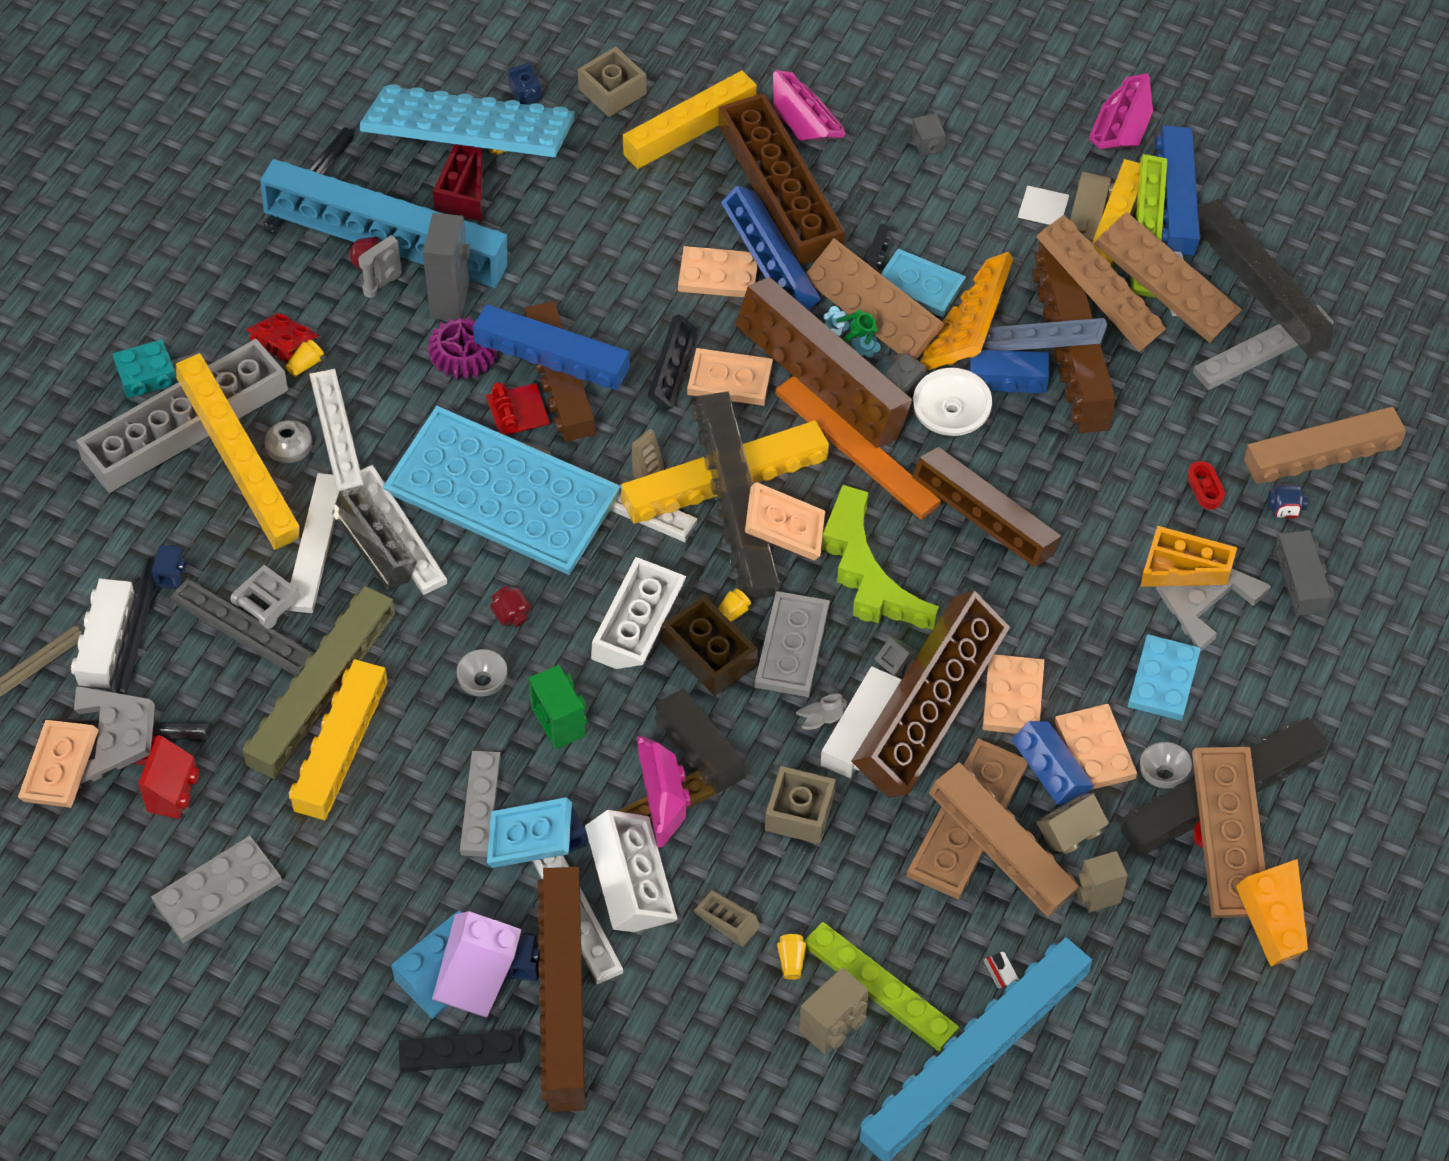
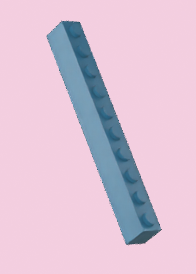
(974, 1050)

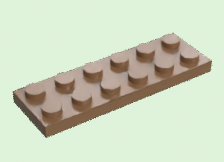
(1168, 277)
(1101, 282)
(856, 285)
(1228, 824)
(948, 852)

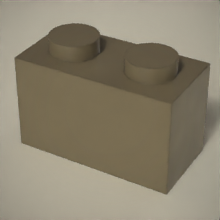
(1073, 823)
(1102, 882)

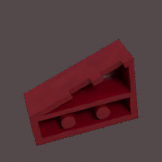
(461, 183)

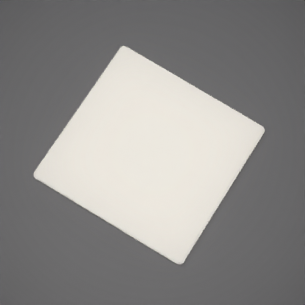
(1042, 205)

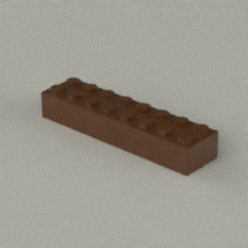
(780, 177)
(823, 362)
(1081, 365)
(930, 694)
(561, 990)

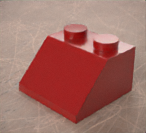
(168, 779)

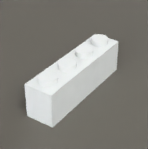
(103, 633)
(857, 721)

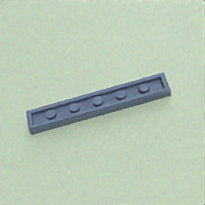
(1045, 335)

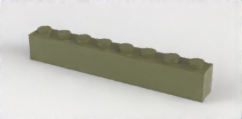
(316, 684)

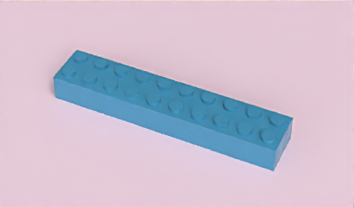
(361, 213)

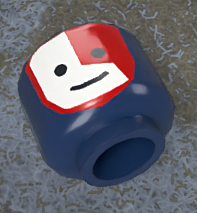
(1287, 501)

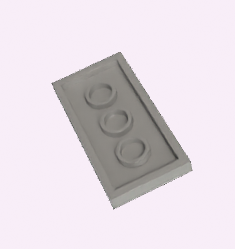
(792, 644)
(216, 889)

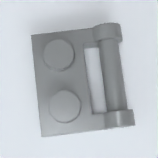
(386, 264)
(269, 588)

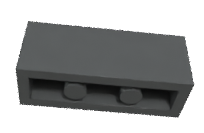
(1303, 572)

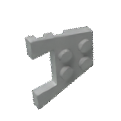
(1192, 601)
(123, 729)

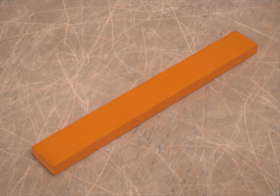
(858, 449)

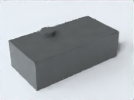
(446, 266)

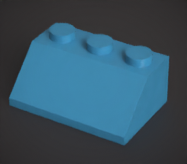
(420, 967)

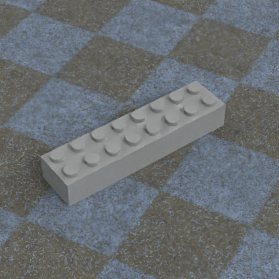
(169, 422)

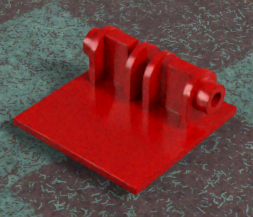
(281, 335)
(516, 408)

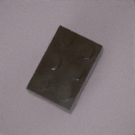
(709, 645)

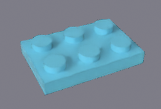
(924, 281)
(1164, 677)
(529, 832)

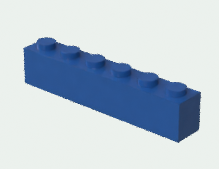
(1180, 200)
(768, 245)
(551, 347)

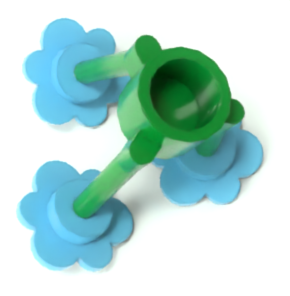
(861, 326)

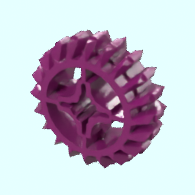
(447, 351)

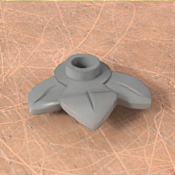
(826, 711)

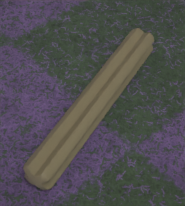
(39, 659)

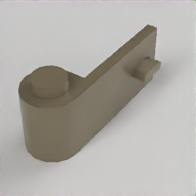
(1090, 202)

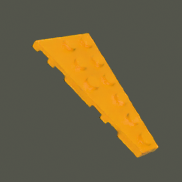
(970, 321)

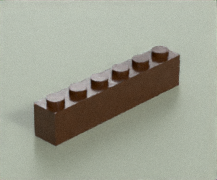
(565, 390)
(986, 506)

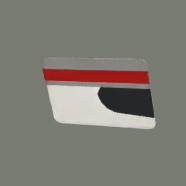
(1000, 969)

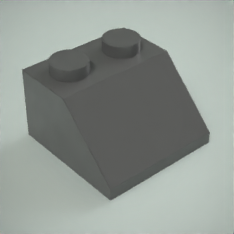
(902, 371)

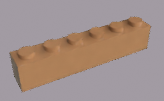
(1324, 445)
(1004, 839)

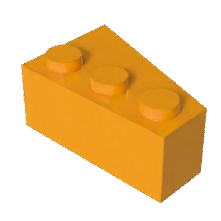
(1186, 560)
(1276, 911)

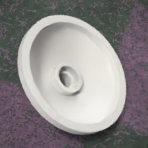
(952, 391)

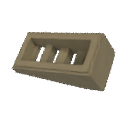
(646, 455)
(740, 930)

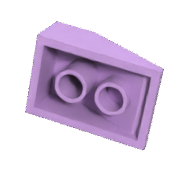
(475, 962)

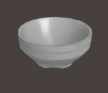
(288, 449)
(482, 663)
(1165, 757)

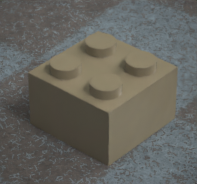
(612, 81)
(800, 805)
(834, 1011)

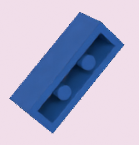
(1012, 370)
(1052, 761)

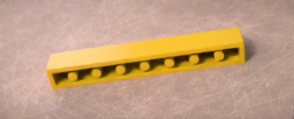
(237, 451)
(690, 481)

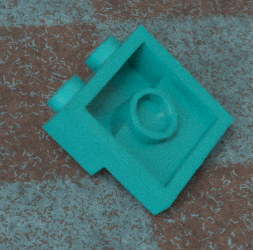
(145, 368)

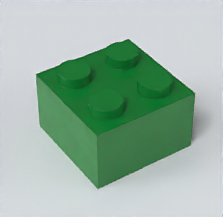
(558, 706)

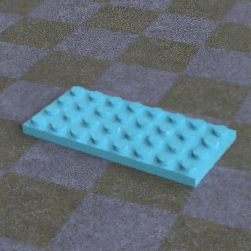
(468, 120)
(502, 489)

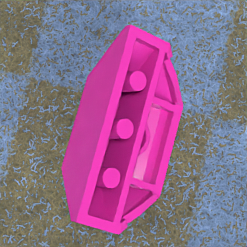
(803, 110)
(1124, 115)
(663, 788)

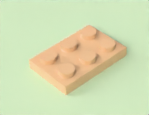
(716, 271)
(740, 374)
(785, 521)
(1012, 693)
(1097, 745)
(58, 763)

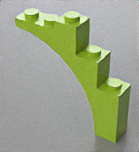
(858, 569)

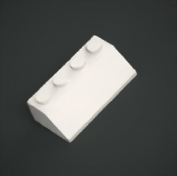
(636, 615)
(630, 871)

